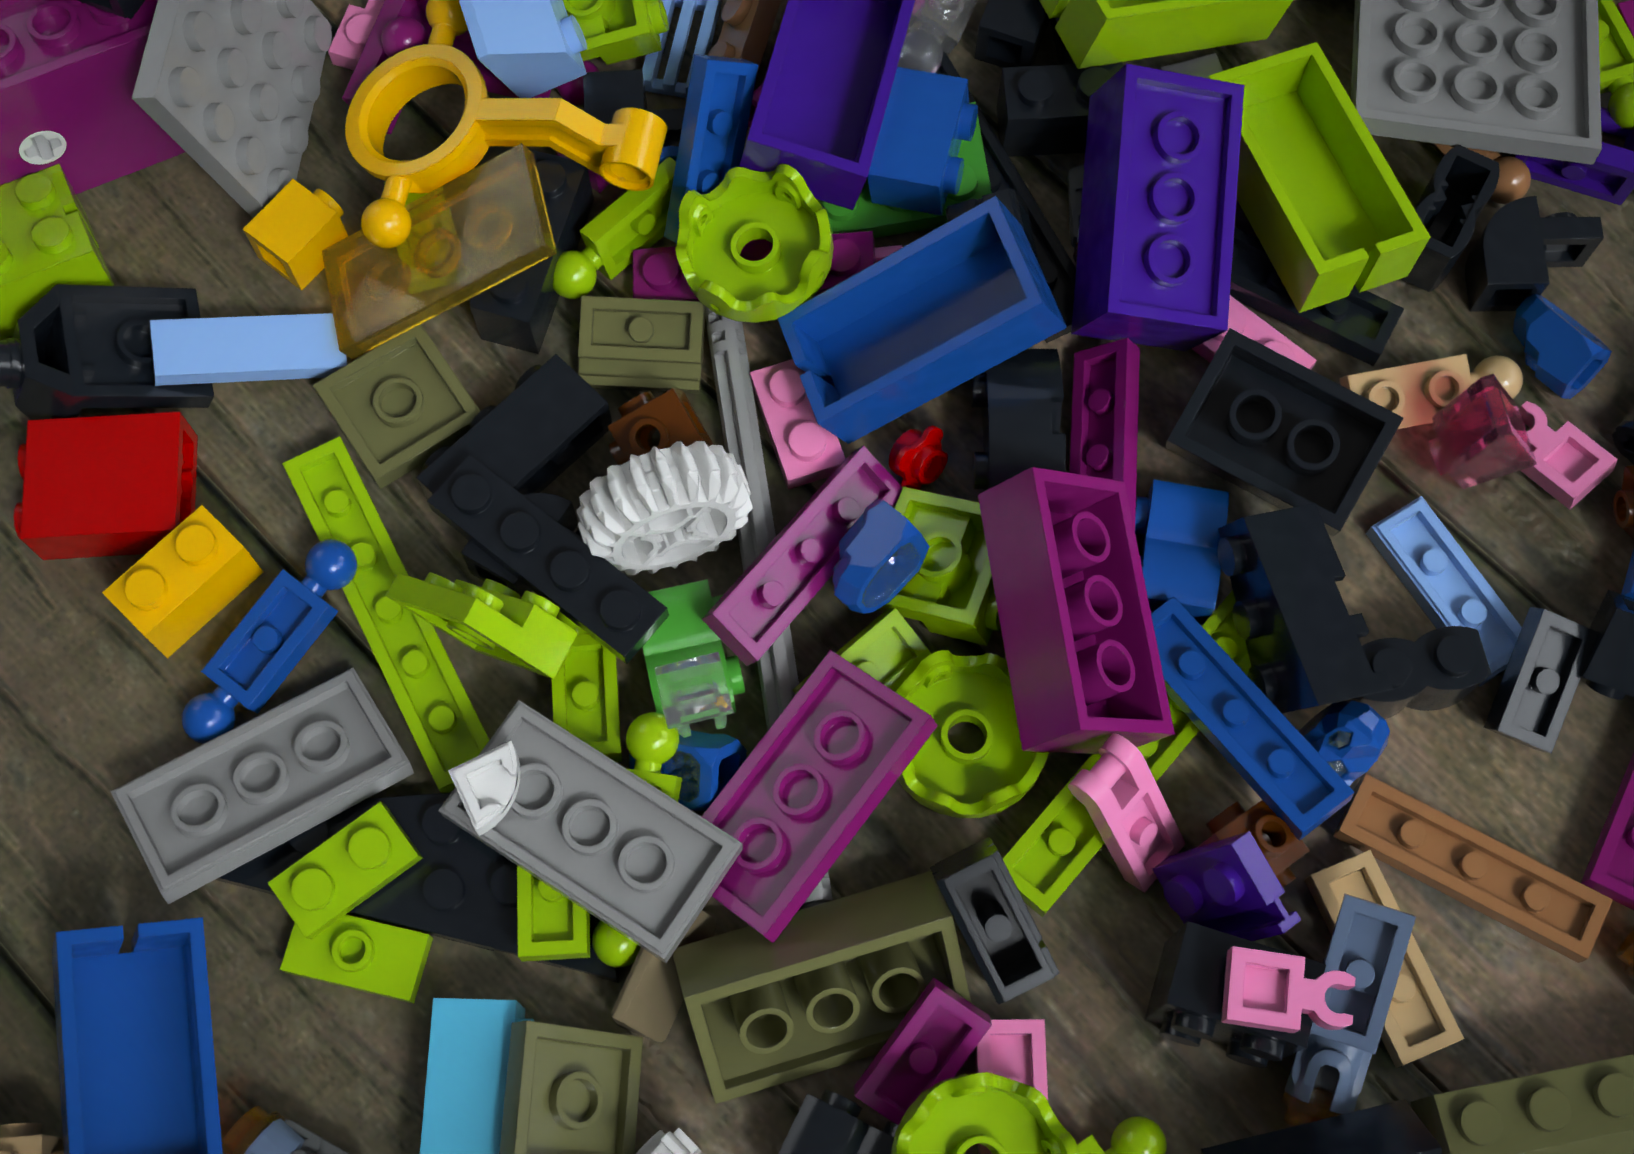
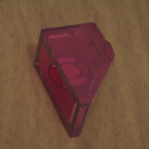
(1481, 435)

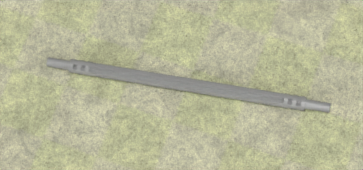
(742, 438)

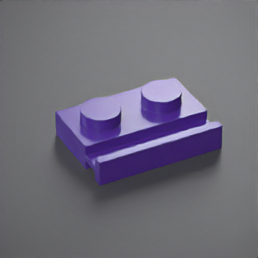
(1226, 889)

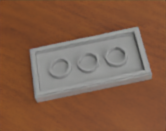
(261, 784)
(603, 835)

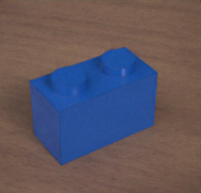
(921, 141)

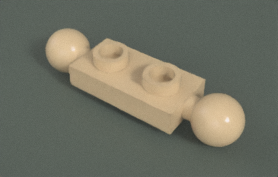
(1426, 387)

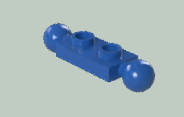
(269, 641)

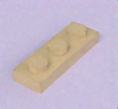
(1418, 1013)

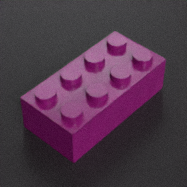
(1073, 612)

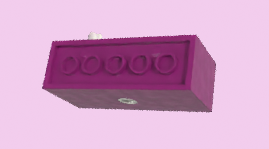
(71, 90)

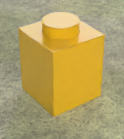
(295, 231)

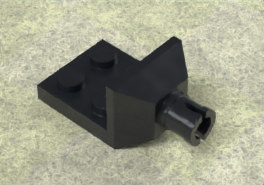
(95, 351)

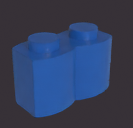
(1180, 545)

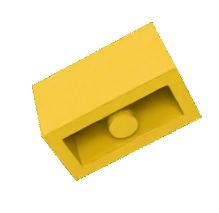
(183, 581)

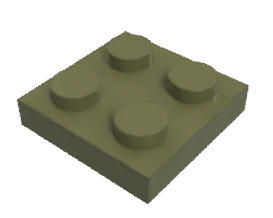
(398, 405)
(570, 1091)

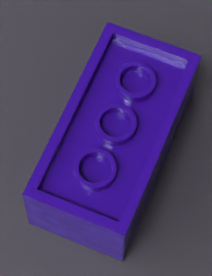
(1158, 209)

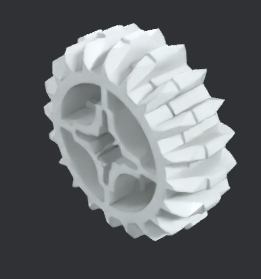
(664, 507)

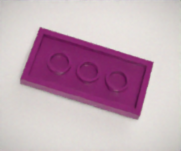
(812, 789)

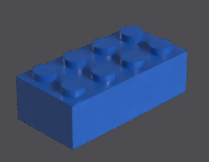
(921, 321)
(136, 1041)

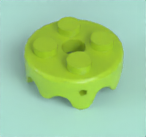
(750, 208)
(975, 692)
(985, 1111)

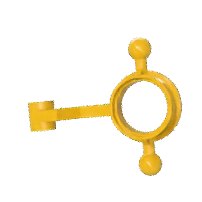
(621, 152)

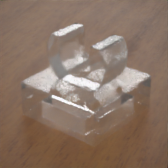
(694, 692)

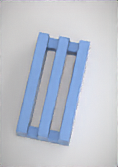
(652, 61)

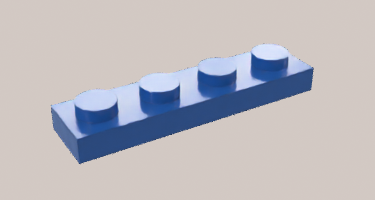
(1245, 724)

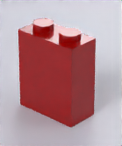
(105, 483)

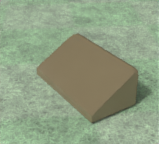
(654, 990)

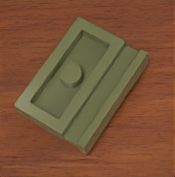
(641, 343)

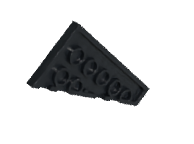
(452, 893)

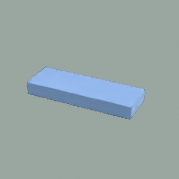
(244, 349)
(1445, 579)

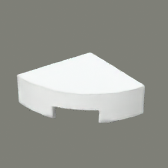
(488, 785)

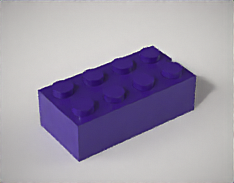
(828, 93)

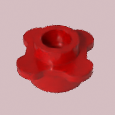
(918, 457)

